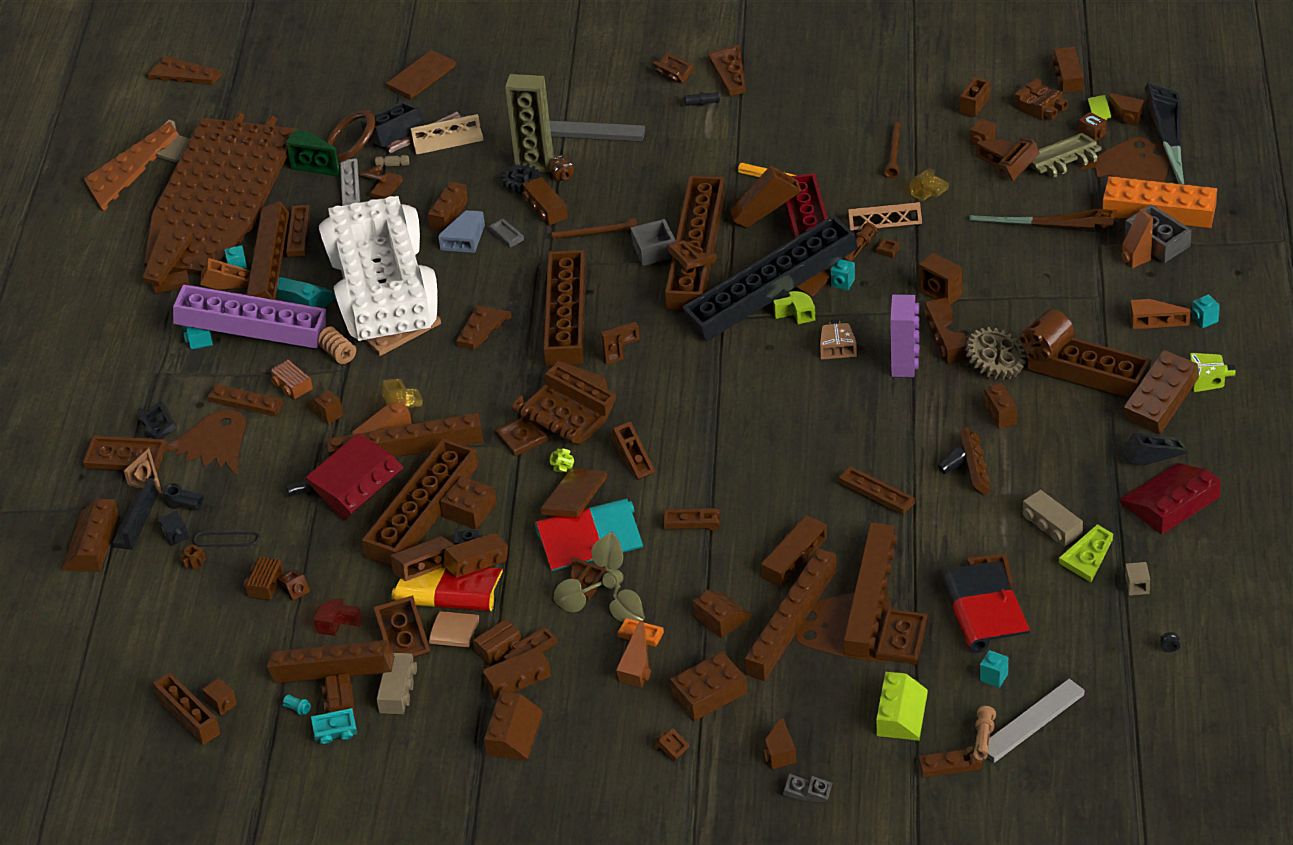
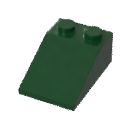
(312, 154)

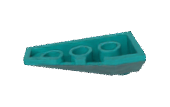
(303, 293)

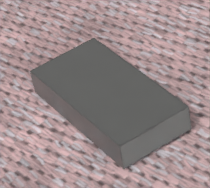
(506, 233)

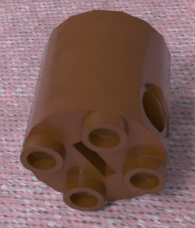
(1046, 335)

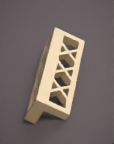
(447, 137)

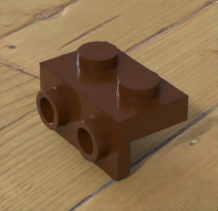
(673, 67)

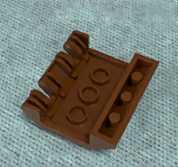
(568, 405)

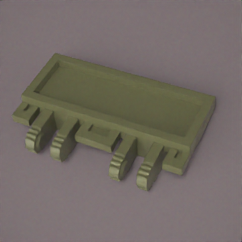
(1055, 156)

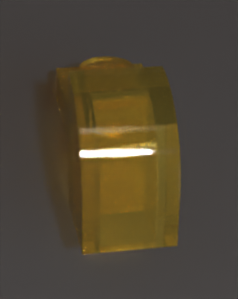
(927, 184)
(395, 391)

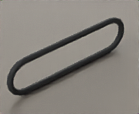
(226, 544)

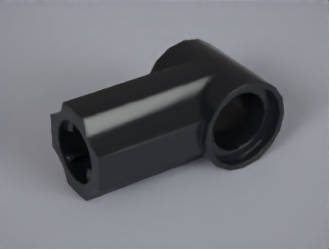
(178, 497)

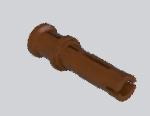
(862, 239)

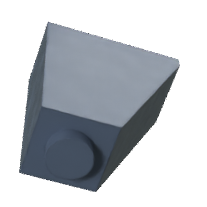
(463, 233)

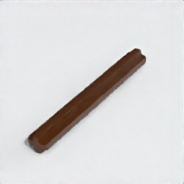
(399, 144)

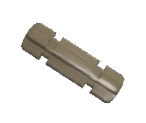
(392, 160)

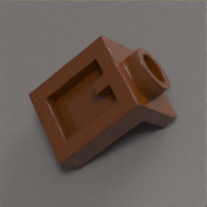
(294, 583)
(671, 744)

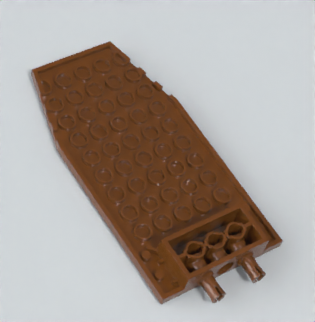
(220, 187)

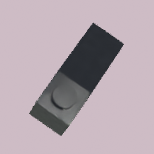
(1149, 448)

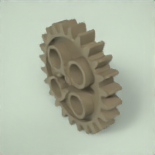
(1007, 353)

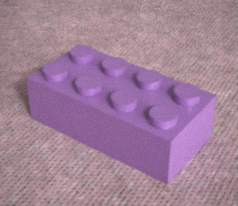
(904, 336)

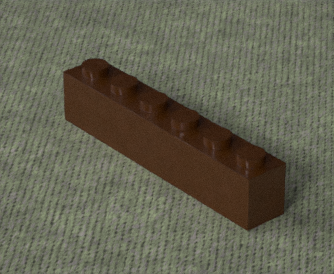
(331, 660)

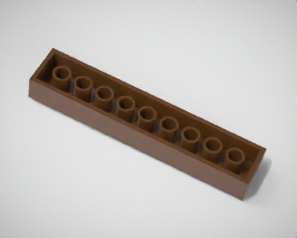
(699, 227)

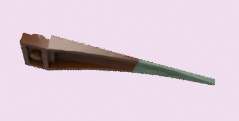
(1073, 221)

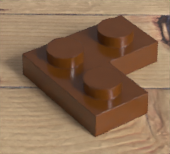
(615, 339)

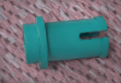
(301, 706)

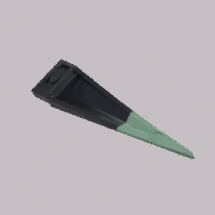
(1166, 112)

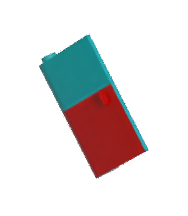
(575, 537)

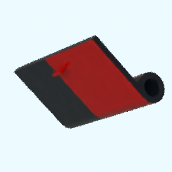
(983, 604)

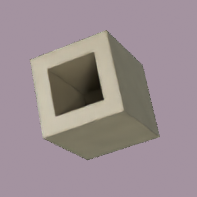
(1137, 578)

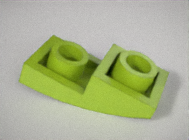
(1099, 106)

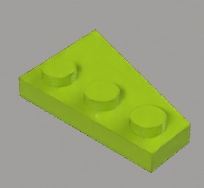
(1087, 553)

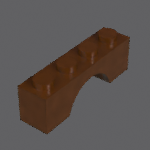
(951, 344)

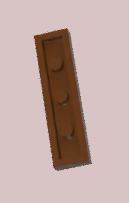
(298, 230)
(245, 400)
(975, 460)
(877, 490)

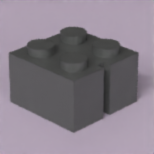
(652, 241)

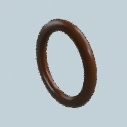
(364, 138)

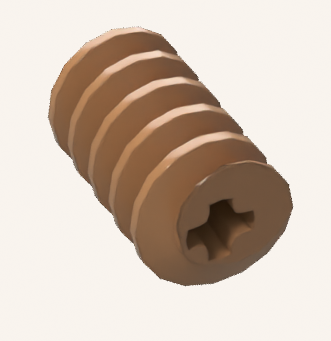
(336, 345)

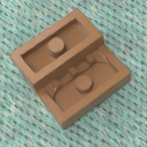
(454, 629)

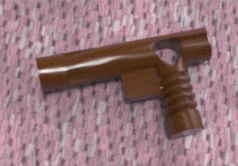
(373, 173)

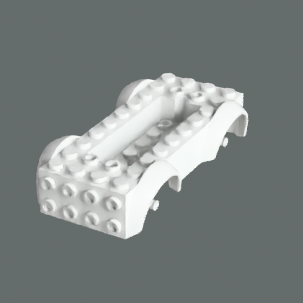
(388, 232)

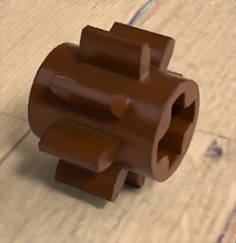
(193, 557)

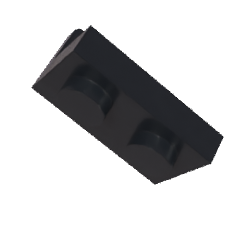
(158, 421)

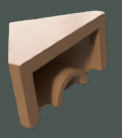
(141, 470)

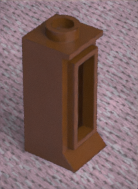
(1017, 159)

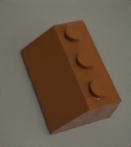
(512, 727)

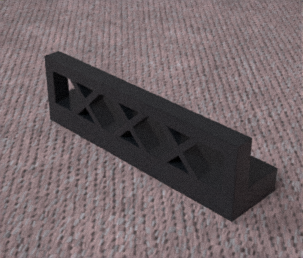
(136, 516)

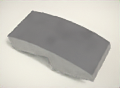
(814, 790)

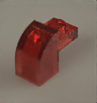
(334, 613)

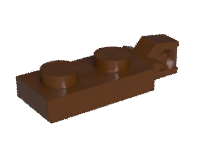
(542, 638)

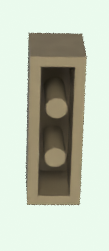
(1052, 518)
(395, 685)

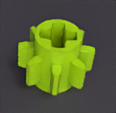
(561, 460)

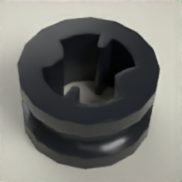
(1170, 642)

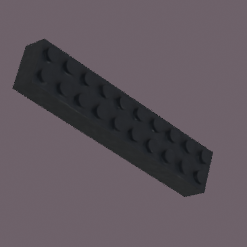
(770, 278)

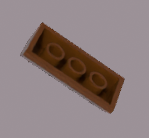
(92, 536)

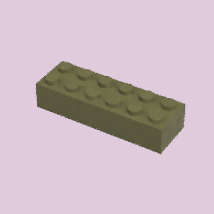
(529, 121)

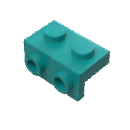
(334, 725)

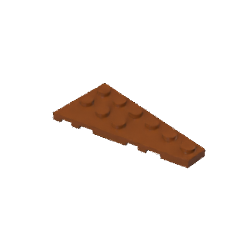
(127, 166)

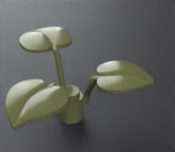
(605, 553)

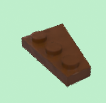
(480, 325)

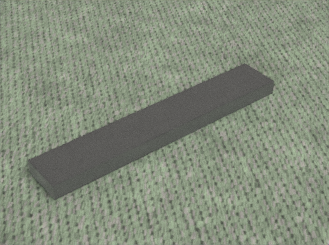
(597, 130)

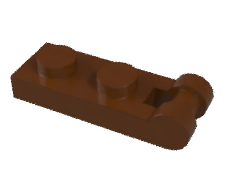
(692, 518)
(949, 762)

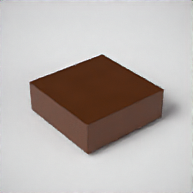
(888, 248)

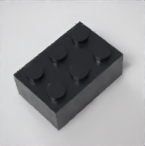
(394, 123)

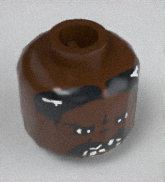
(561, 168)

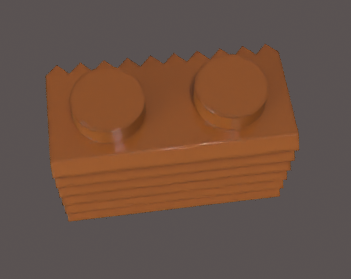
(291, 379)

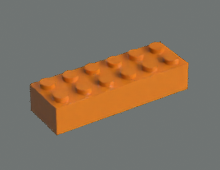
(1184, 203)

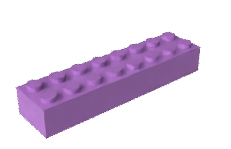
(249, 316)

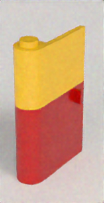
(444, 590)

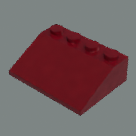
(353, 475)
(1173, 496)

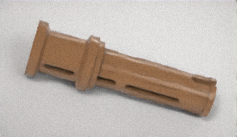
(984, 727)

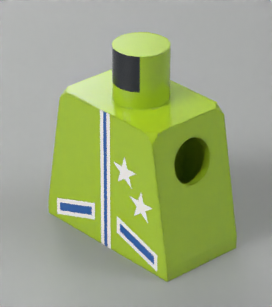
(1211, 371)

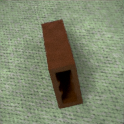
(764, 196)

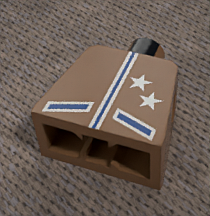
(837, 341)

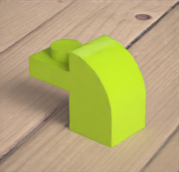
(796, 304)

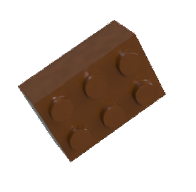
(708, 686)

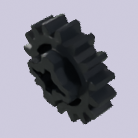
(517, 176)

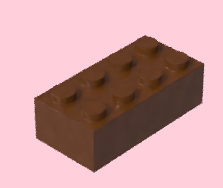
(1161, 392)

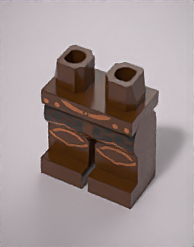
(1040, 100)

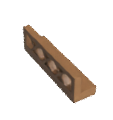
(883, 211)

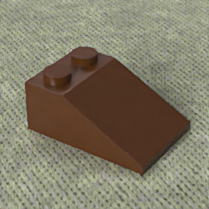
(402, 627)

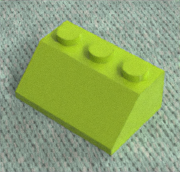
(901, 707)

